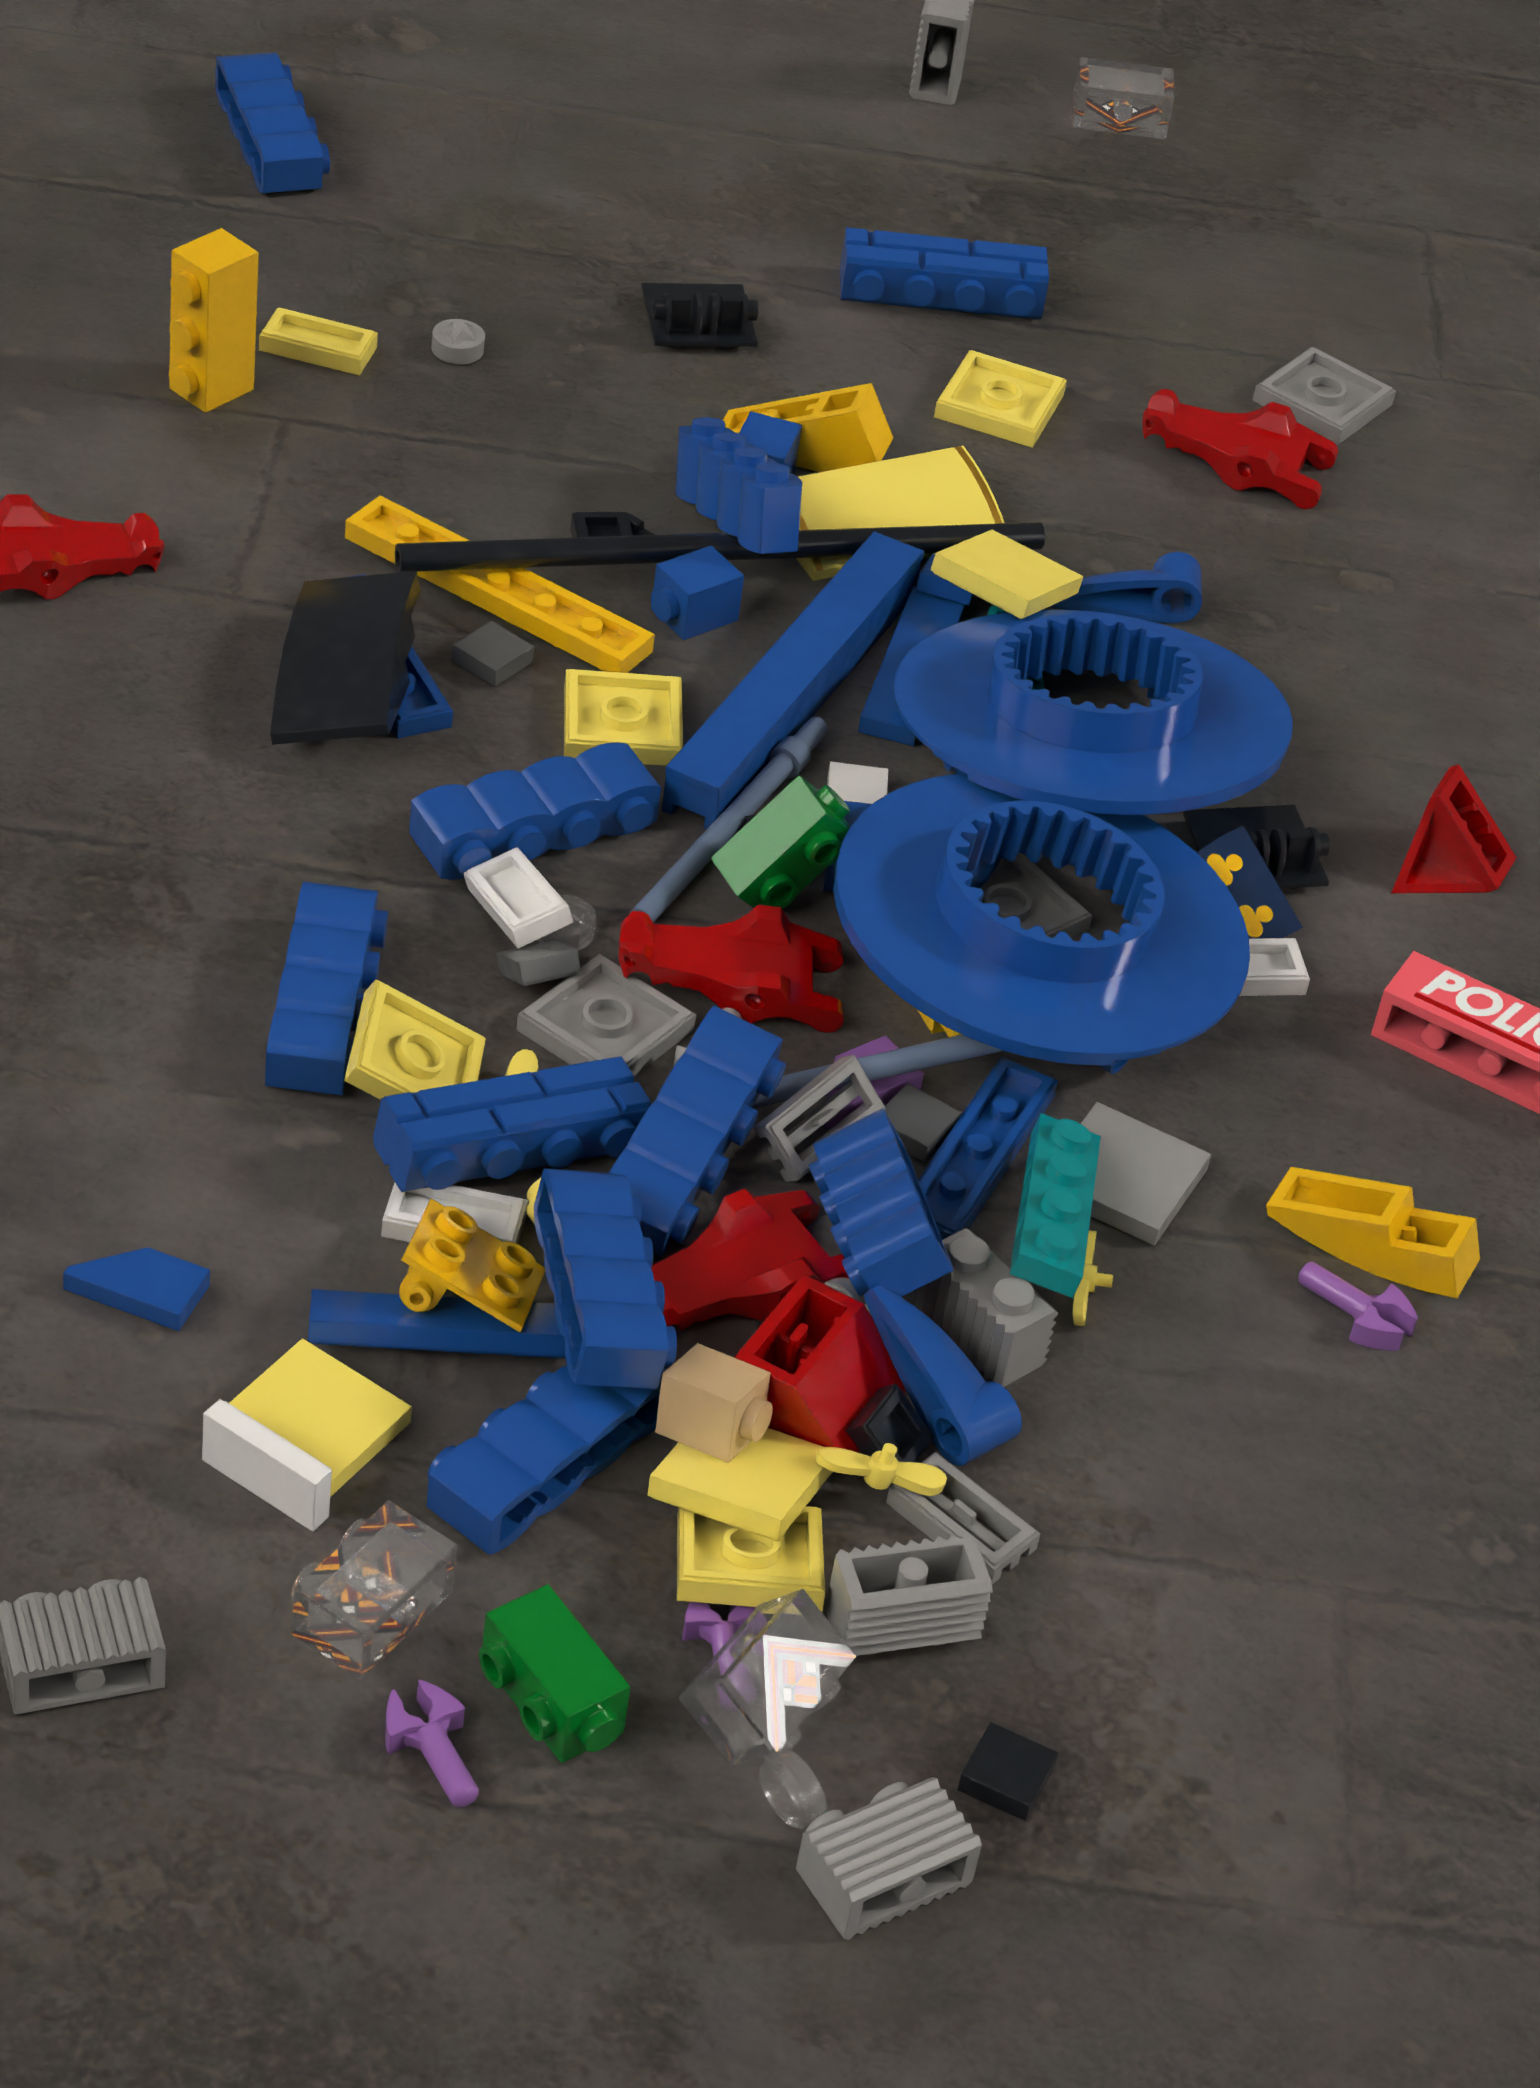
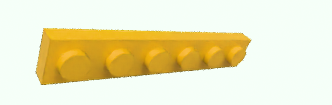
(509, 592)

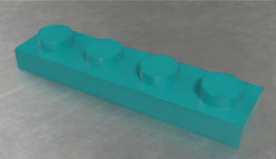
(1056, 1205)

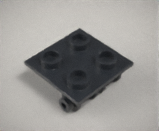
(700, 315)
(1278, 835)

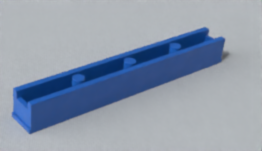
(793, 678)

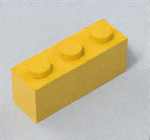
(213, 319)

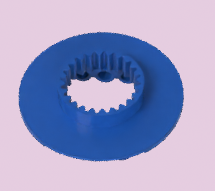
(1202, 741)
(918, 921)

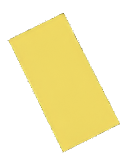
(318, 341)

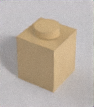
(713, 1402)

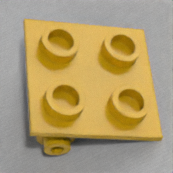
(461, 1257)

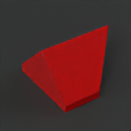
(1455, 844)

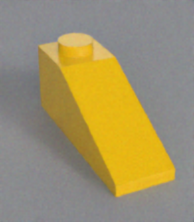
(837, 426)

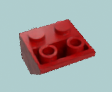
(821, 1363)

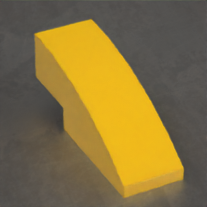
(1378, 1229)

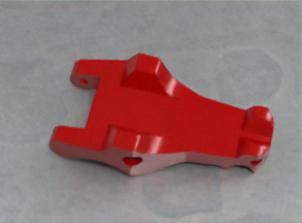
(1245, 448)
(57, 553)
(749, 964)
(745, 1259)

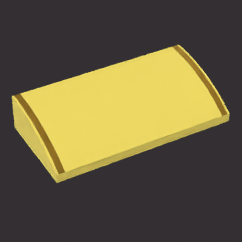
(895, 492)

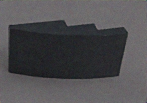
(345, 658)

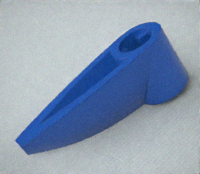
(1158, 595)
(943, 1384)

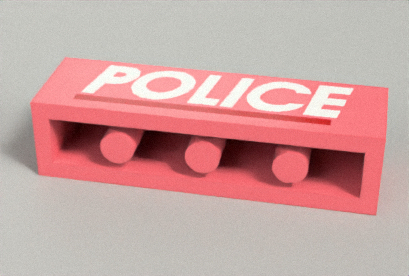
(1463, 1028)

